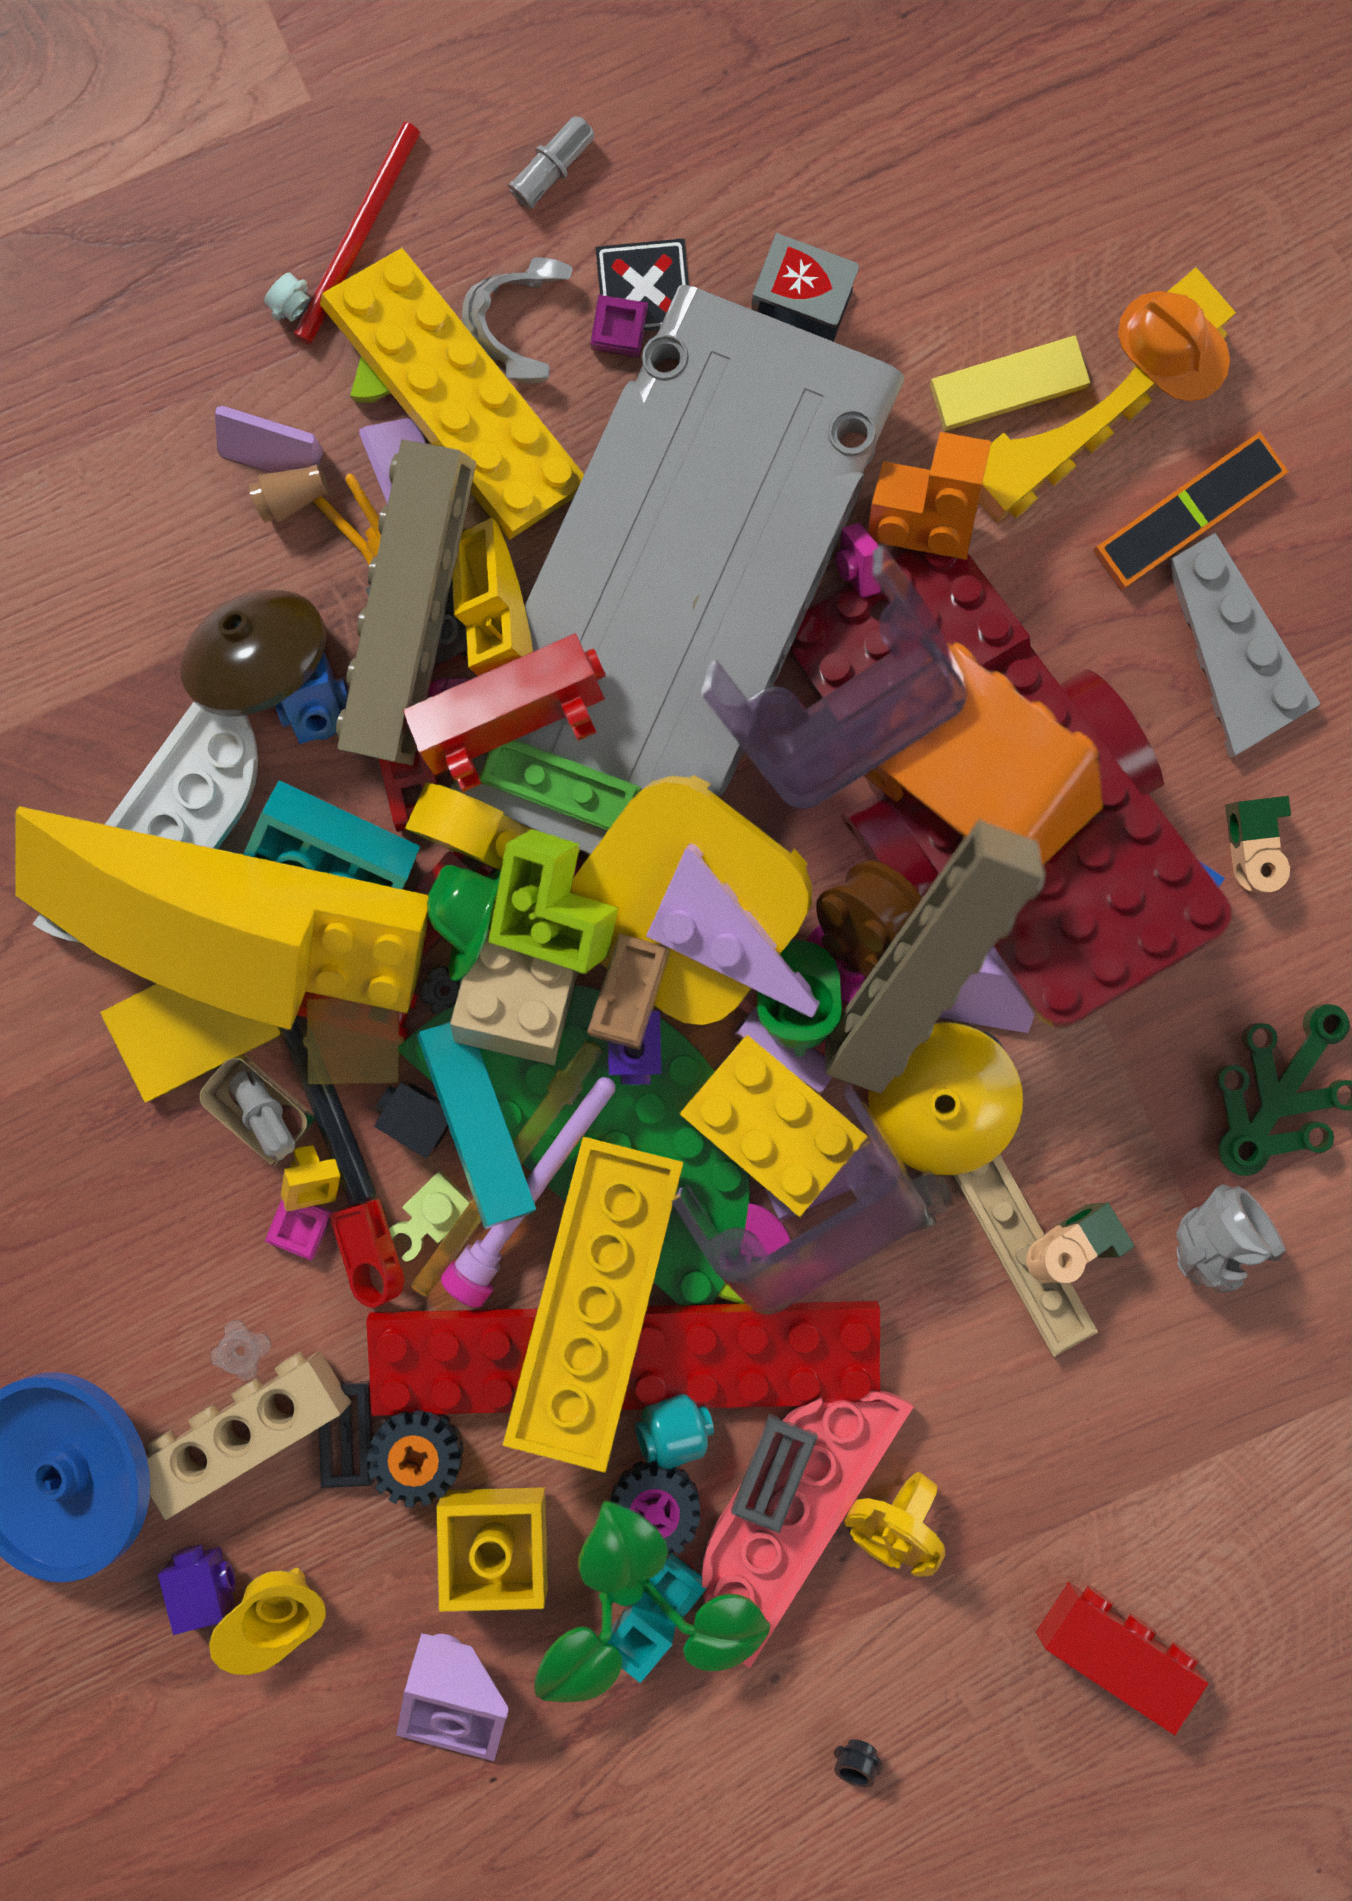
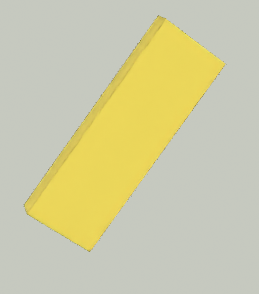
(1009, 383)

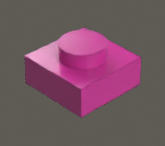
(856, 559)

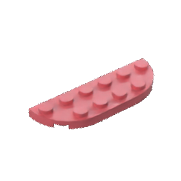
(774, 1565)

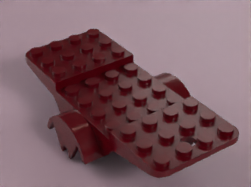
(1121, 891)

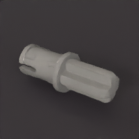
(551, 162)
(262, 1115)

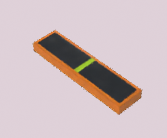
(1190, 510)

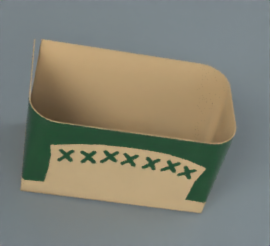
(220, 1084)

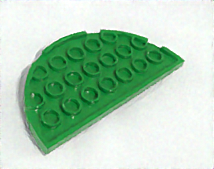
(635, 1118)

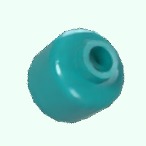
(674, 1431)

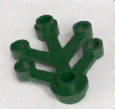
(1279, 1096)

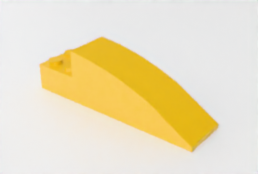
(221, 921)

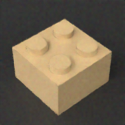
(513, 1004)

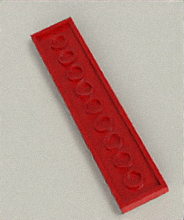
(704, 1351)

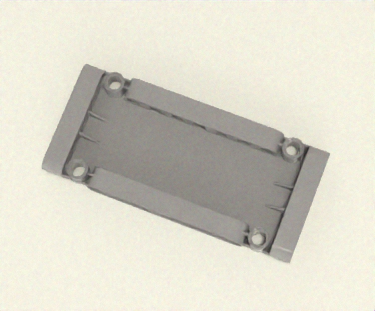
(709, 488)

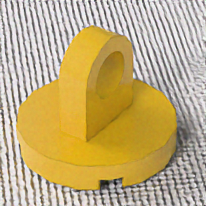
(897, 1531)

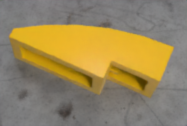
(489, 599)

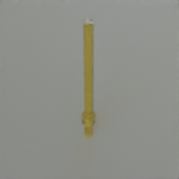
(562, 1090)

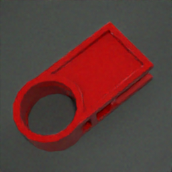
(367, 1241)

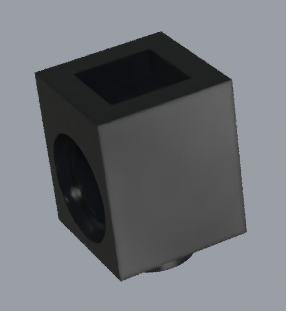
(412, 1118)

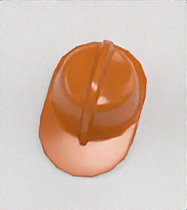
(1174, 345)

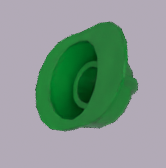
(461, 912)
(791, 1027)

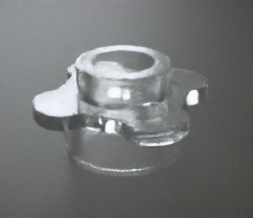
(227, 1357)

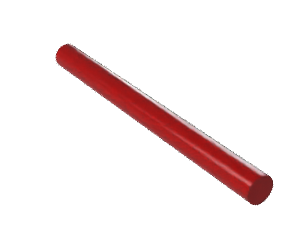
(358, 229)

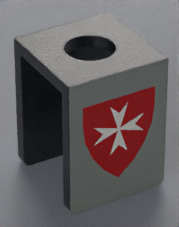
(804, 286)

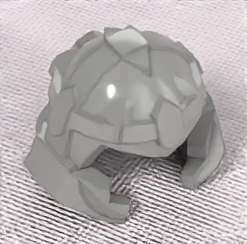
(1225, 1235)

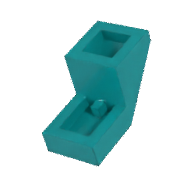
(643, 1629)

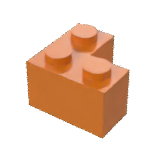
(932, 507)

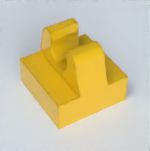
(309, 1180)

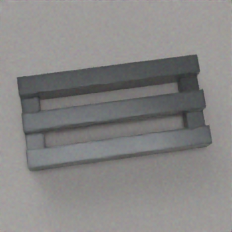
(790, 1431)

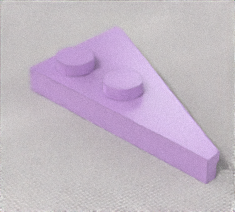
(710, 926)

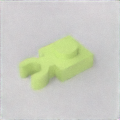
(432, 1211)

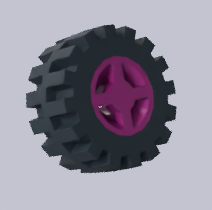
(675, 1494)

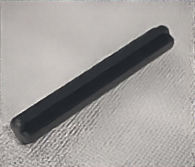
(331, 1120)

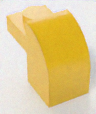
(463, 824)

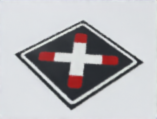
(644, 274)

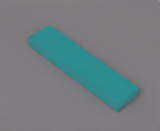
(477, 1127)

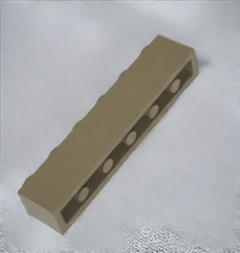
(405, 599)
(934, 955)

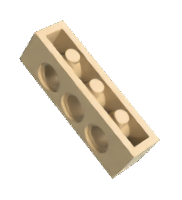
(181, 1482)

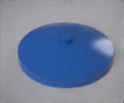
(68, 1478)

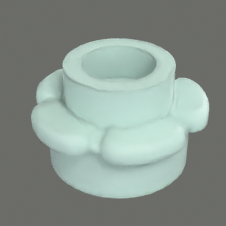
(287, 297)

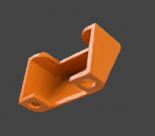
(1000, 765)

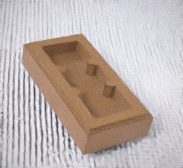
(629, 991)

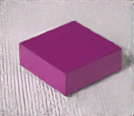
(619, 326)

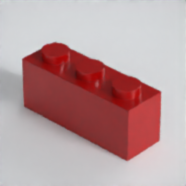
(1123, 1656)

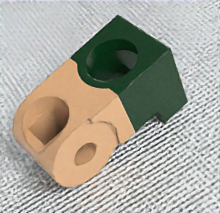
(1256, 843)
(1076, 1241)

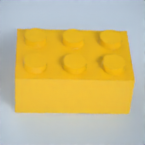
(773, 1125)

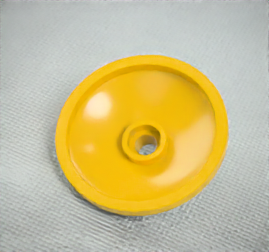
(986, 1095)

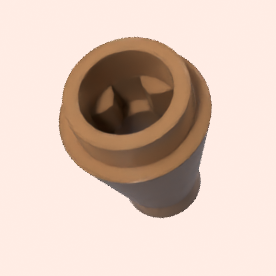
(286, 492)

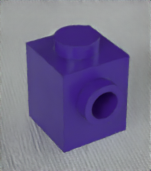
(637, 1065)
(197, 1588)

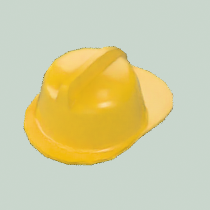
(267, 1624)

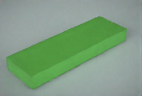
(557, 784)

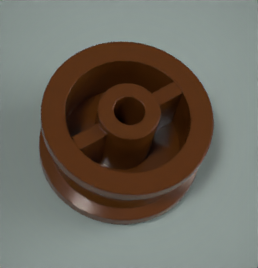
(865, 914)

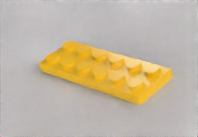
(453, 390)
(593, 1304)

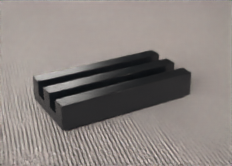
(348, 1478)

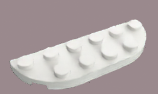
(190, 787)

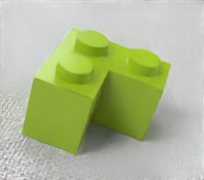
(538, 911)

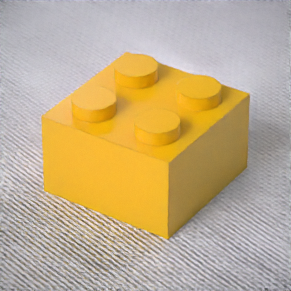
(492, 1549)

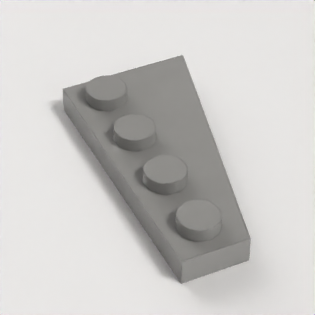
(1244, 659)

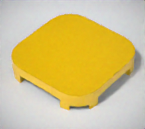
(640, 858)

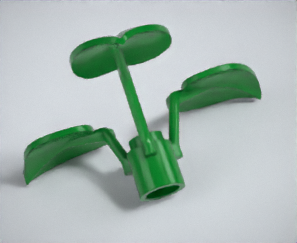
(619, 1562)

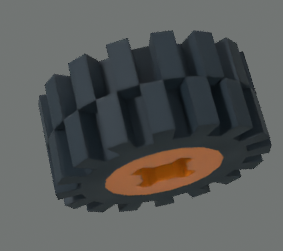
(431, 1445)

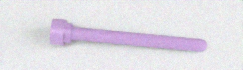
(481, 1260)

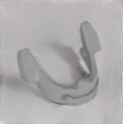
(478, 302)

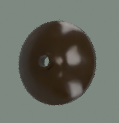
(253, 652)

